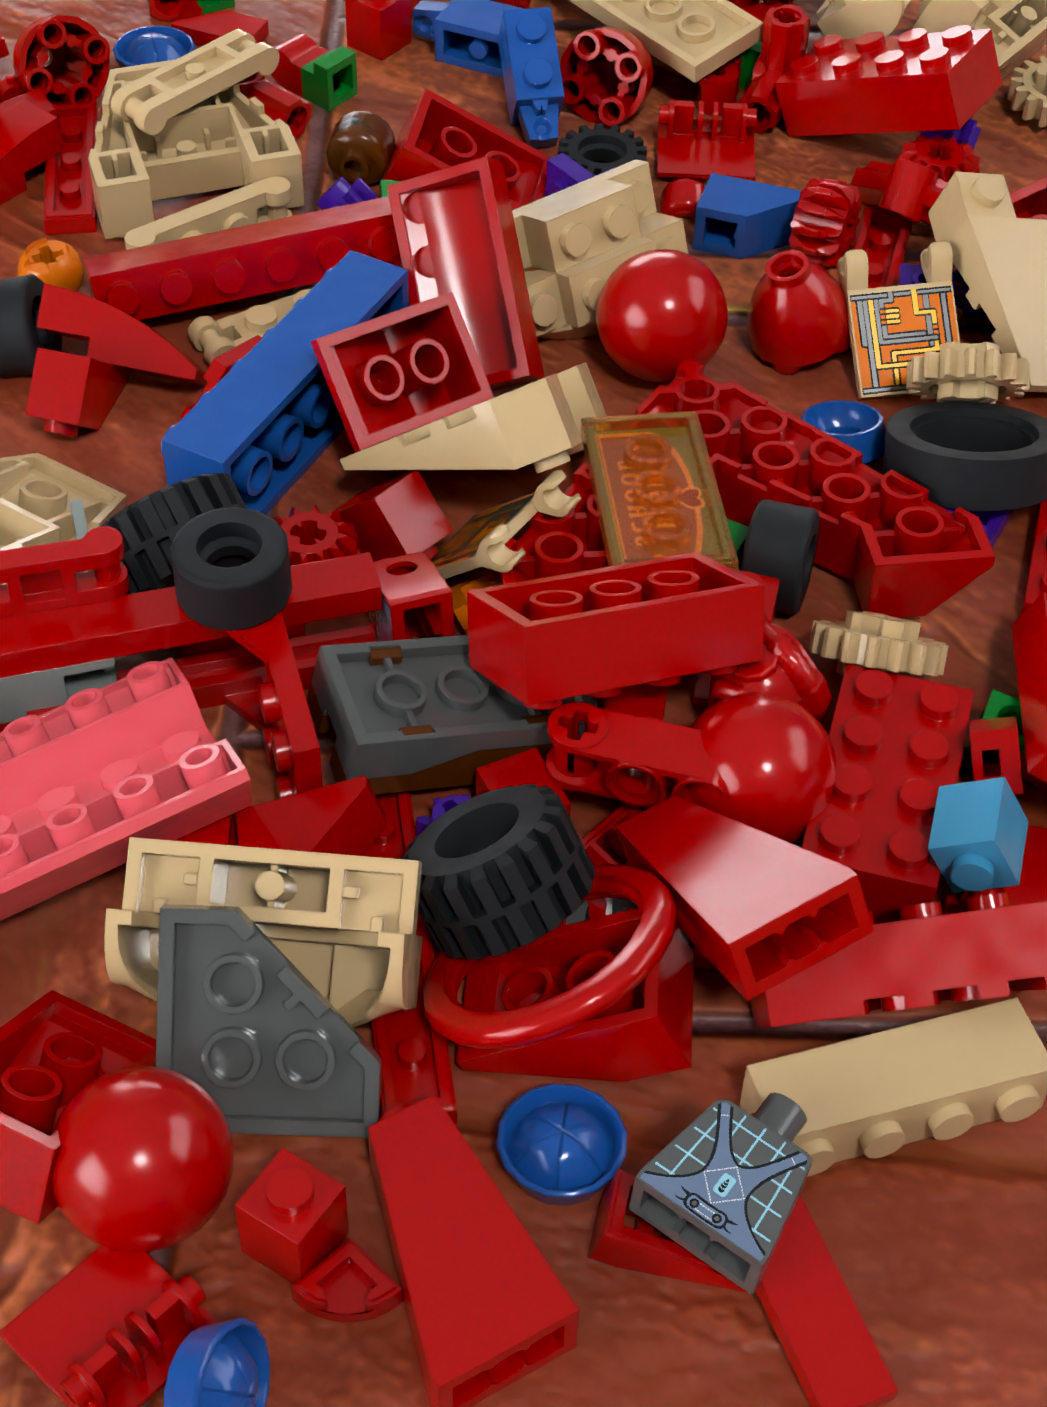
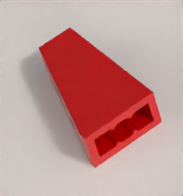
(746, 896)
(469, 1272)

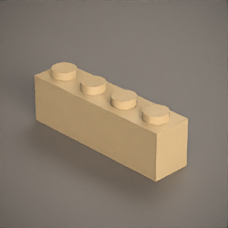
(908, 1083)

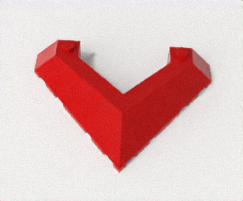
(872, 525)

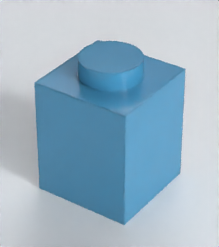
(978, 835)

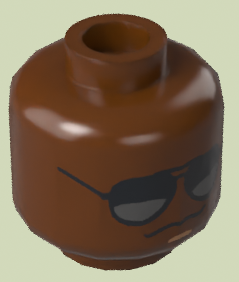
(360, 147)

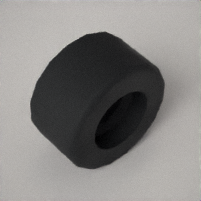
(18, 331)
(783, 546)
(231, 568)

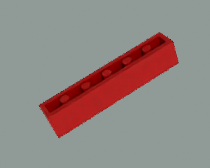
(241, 260)

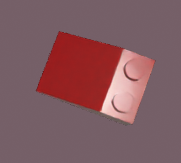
(447, 135)
(402, 370)
(629, 1041)
(44, 1063)

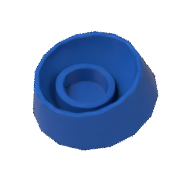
(152, 45)
(852, 424)
(561, 1143)
(220, 1367)

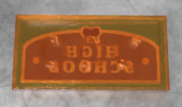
(655, 488)

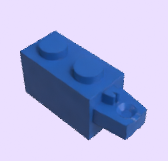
(463, 32)
(531, 73)

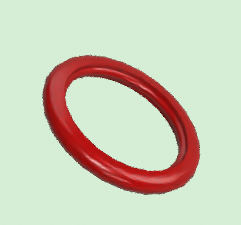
(577, 1004)

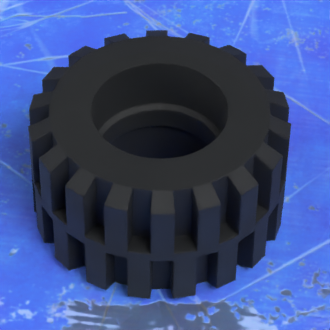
(154, 520)
(500, 871)

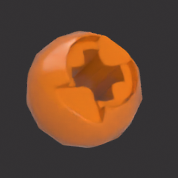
(53, 263)

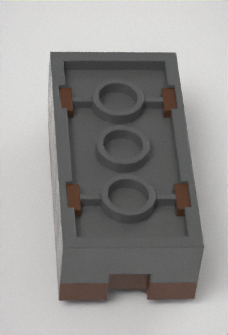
(418, 714)

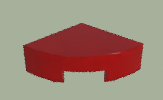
(347, 1287)

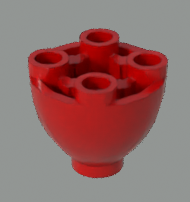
(76, 60)
(606, 75)
(797, 314)

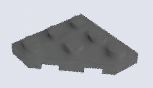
(258, 1030)

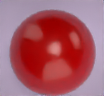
(661, 312)
(771, 760)
(142, 1159)

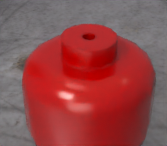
(681, 198)

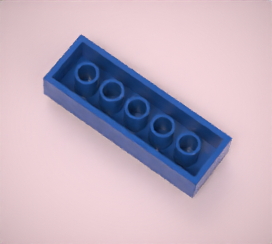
(274, 404)

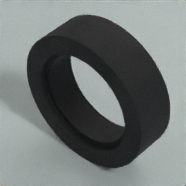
(970, 454)

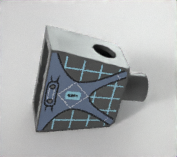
(728, 1185)

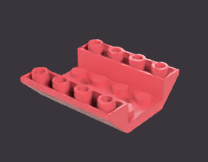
(108, 771)

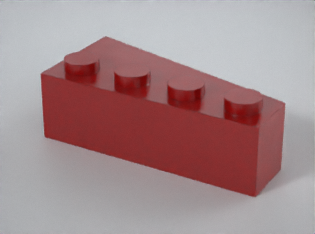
(919, 963)

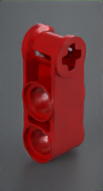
(626, 756)

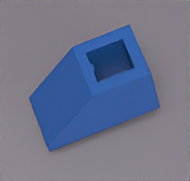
(743, 217)

